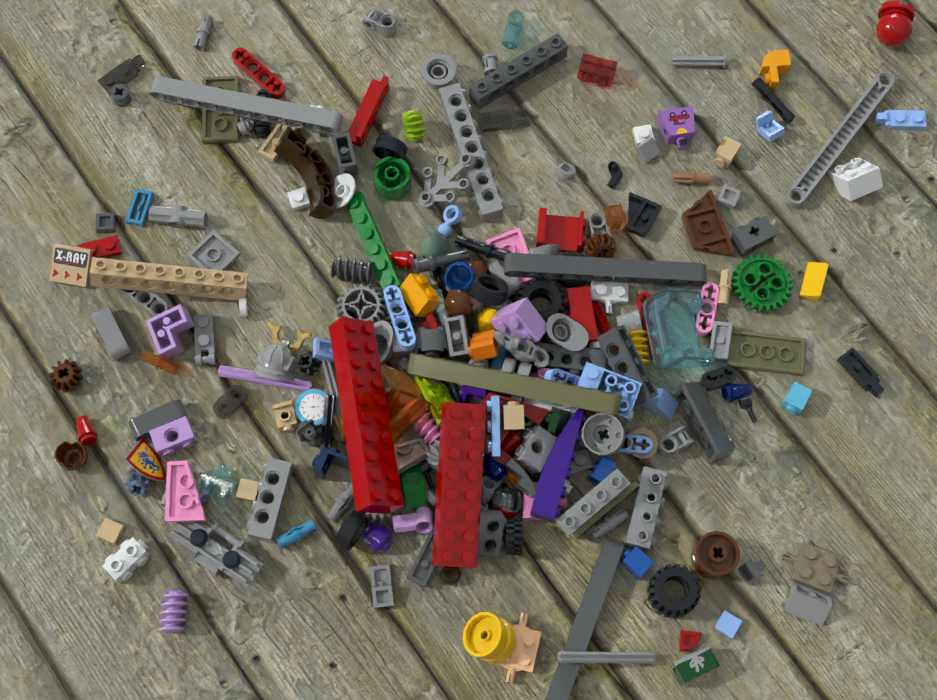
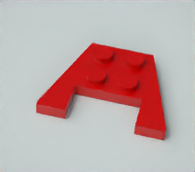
(531, 412)

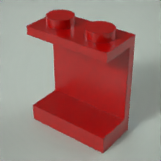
(561, 231)

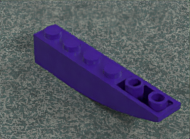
(557, 470)

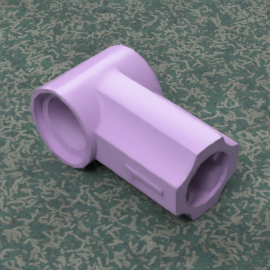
(420, 521)

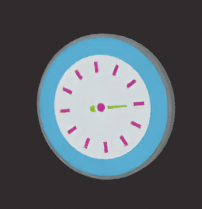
(310, 406)

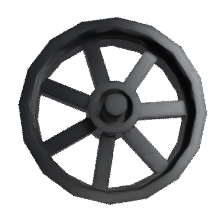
(389, 146)

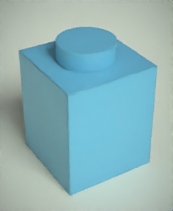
(796, 398)

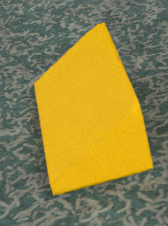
(813, 280)

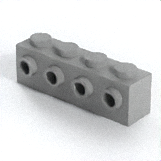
(645, 509)

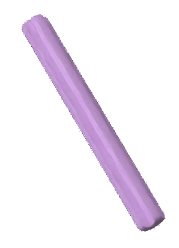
(250, 376)

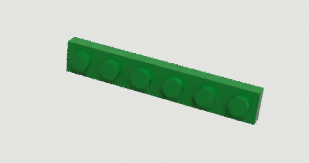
(372, 241)

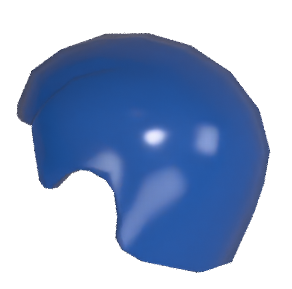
(459, 276)

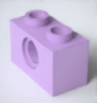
(162, 434)

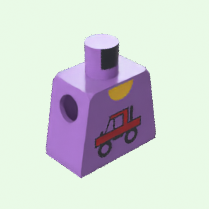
(677, 126)

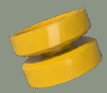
(489, 637)

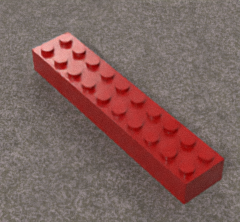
(365, 416)

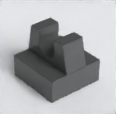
(752, 571)

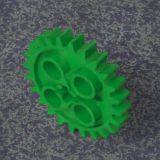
(751, 270)

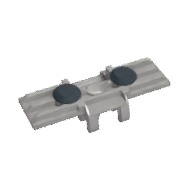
(215, 557)

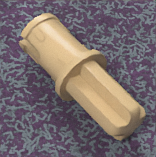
(724, 288)

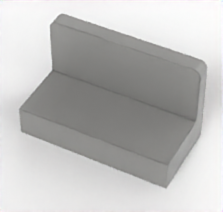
(808, 603)

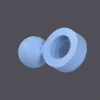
(450, 219)

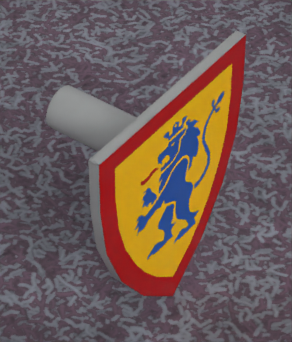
(145, 462)

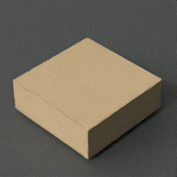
(247, 490)
(110, 531)

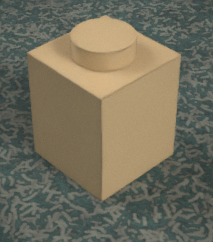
(513, 416)

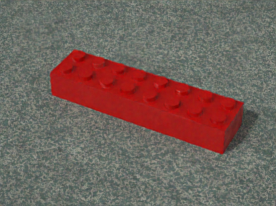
(459, 485)

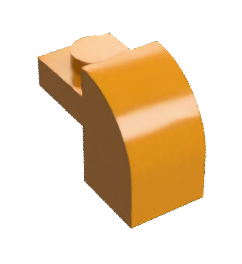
(775, 64)

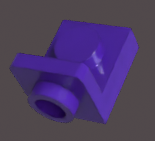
(476, 392)

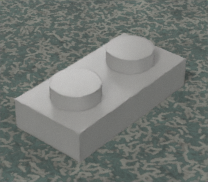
(721, 340)

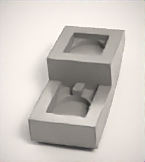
(381, 585)

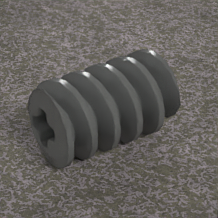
(352, 269)

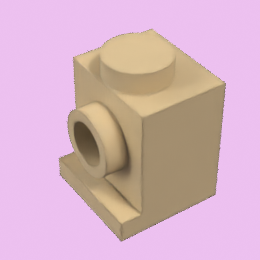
(726, 152)
(282, 409)

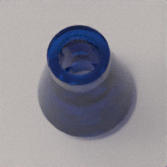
(733, 392)
(494, 469)

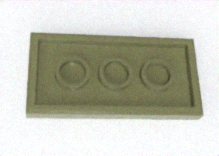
(219, 126)
(767, 353)

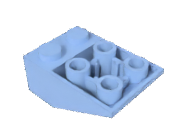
(606, 380)

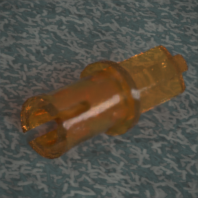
(159, 362)

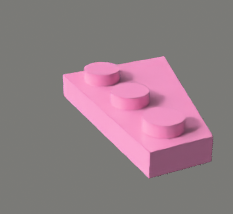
(513, 242)
(182, 494)

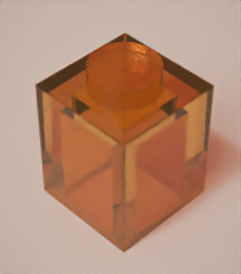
(614, 217)

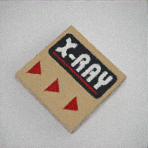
(70, 265)

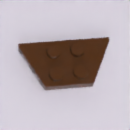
(706, 227)

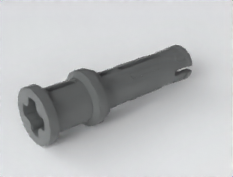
(431, 262)

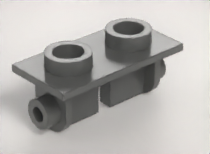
(307, 432)

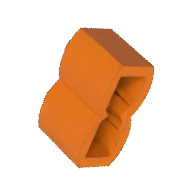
(483, 345)

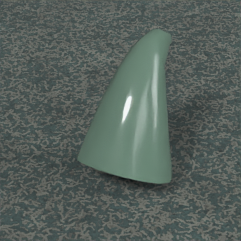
(436, 244)

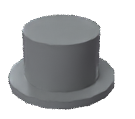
(438, 70)

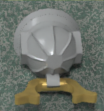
(277, 359)

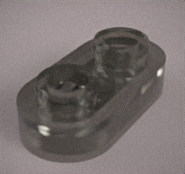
(230, 402)

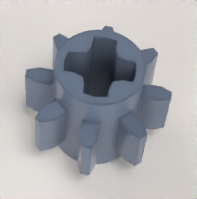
(137, 484)

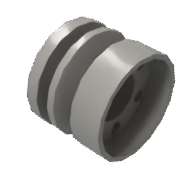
(591, 434)

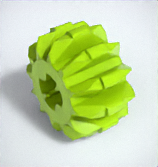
(413, 125)

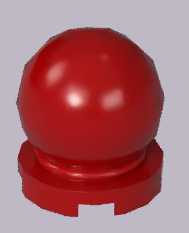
(894, 23)

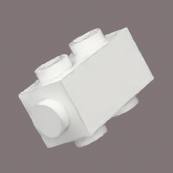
(126, 559)

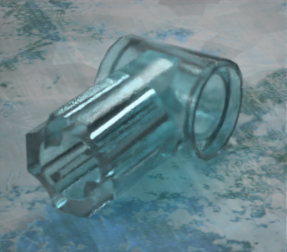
(513, 29)

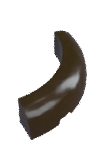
(312, 170)

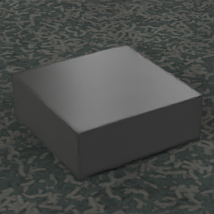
(105, 222)

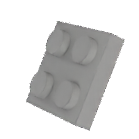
(213, 253)

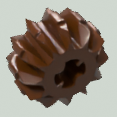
(600, 246)
(62, 382)

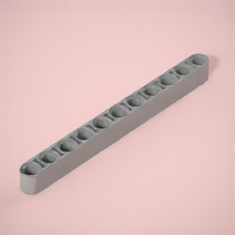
(246, 105)

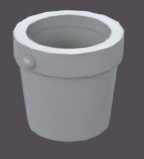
(630, 321)

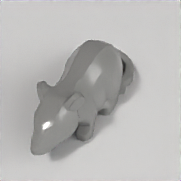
(522, 350)

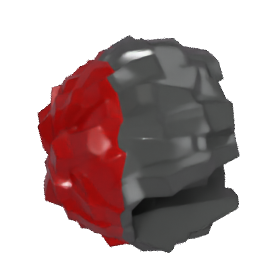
(507, 501)

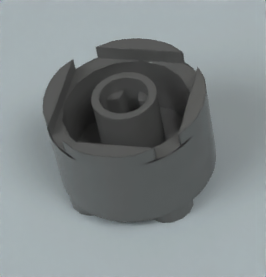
(432, 342)

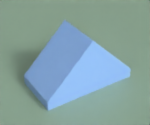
(662, 404)

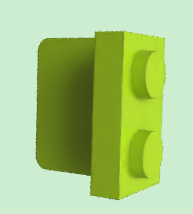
(434, 394)

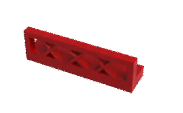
(368, 111)

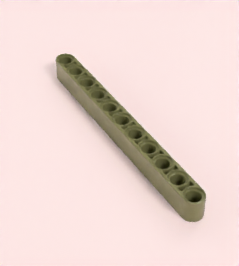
(514, 384)

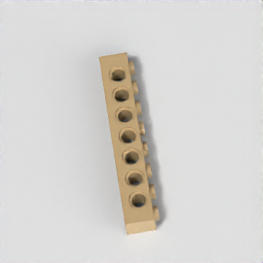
(168, 279)

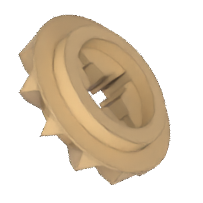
(644, 432)

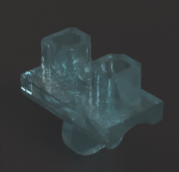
(209, 479)

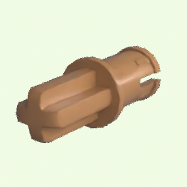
(691, 177)

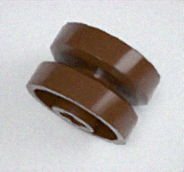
(727, 555)

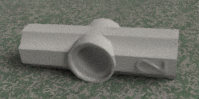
(178, 216)

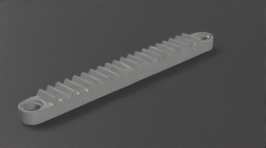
(840, 139)

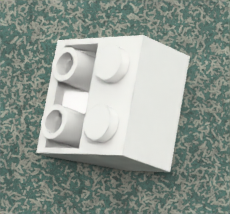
(856, 178)

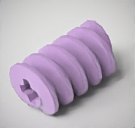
(172, 611)

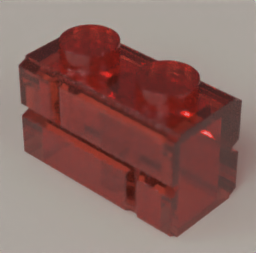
(597, 70)

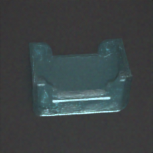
(674, 331)

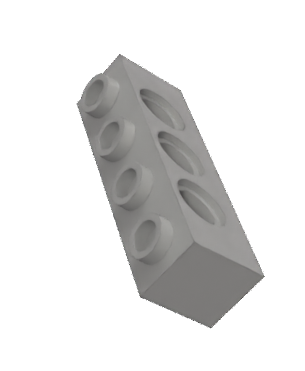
(593, 502)
(267, 530)

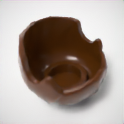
(458, 303)
(71, 456)

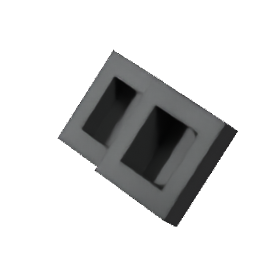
(524, 482)

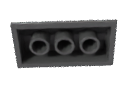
(704, 422)

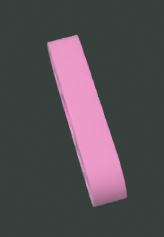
(714, 297)

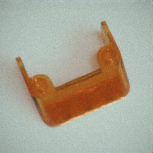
(404, 403)

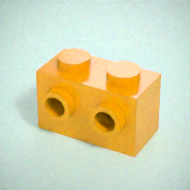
(419, 295)

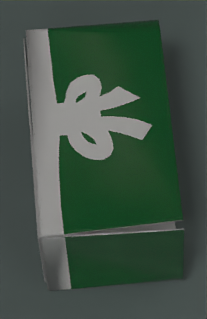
(695, 665)

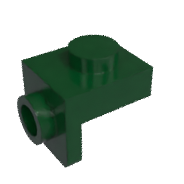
(557, 419)

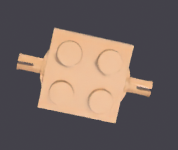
(525, 650)

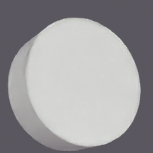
(243, 307)

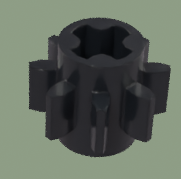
(309, 363)

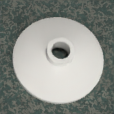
(344, 189)

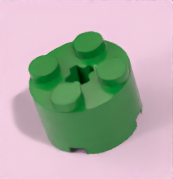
(392, 178)

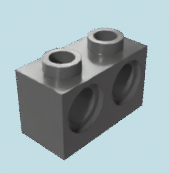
(491, 532)

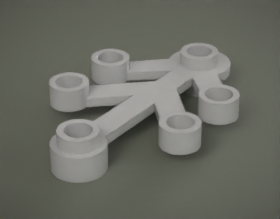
(444, 181)

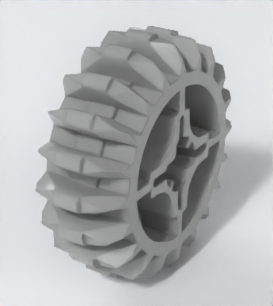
(353, 307)

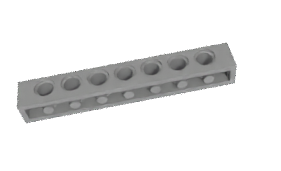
(455, 95)

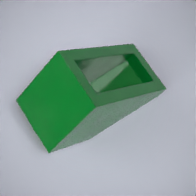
(414, 488)

